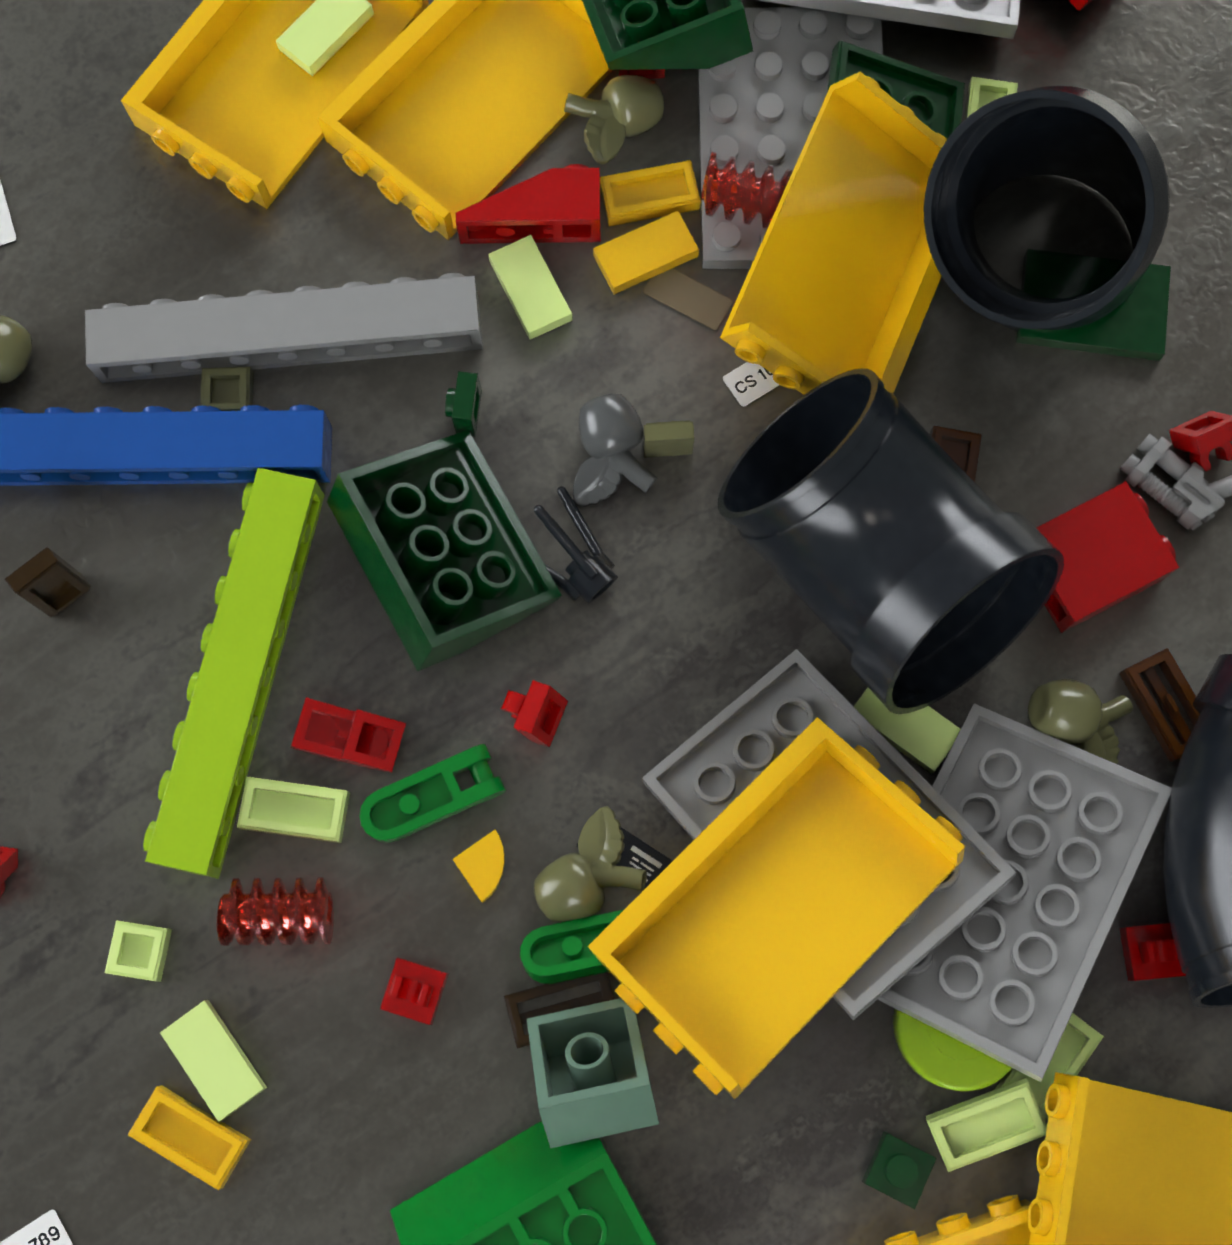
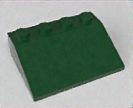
(669, 32)
(441, 547)

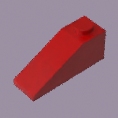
(550, 207)

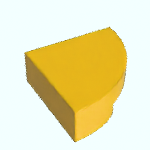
(483, 865)

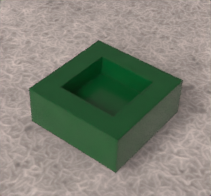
(464, 402)
(899, 1170)

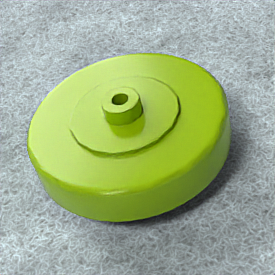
(943, 1058)

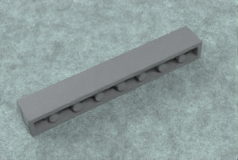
(283, 328)

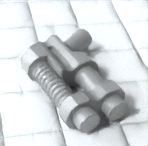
(1190, 497)

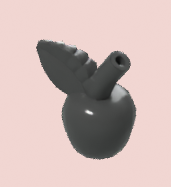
(608, 432)

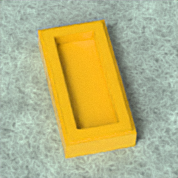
(649, 193)
(645, 252)
(189, 1137)

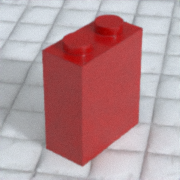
(1107, 555)

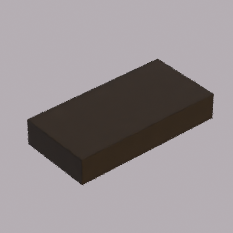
(48, 582)

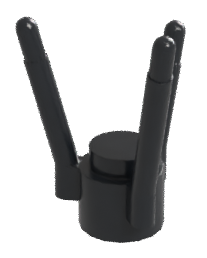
(588, 573)

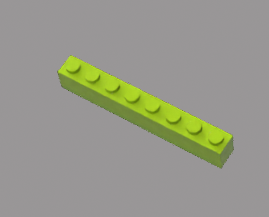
(235, 675)

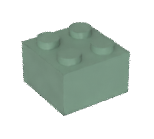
(590, 1072)

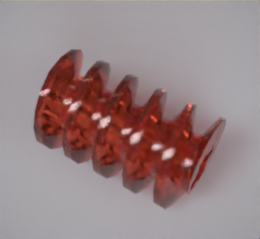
(742, 190)
(275, 914)

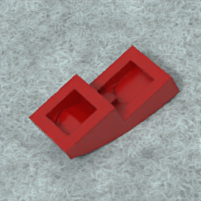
(348, 735)

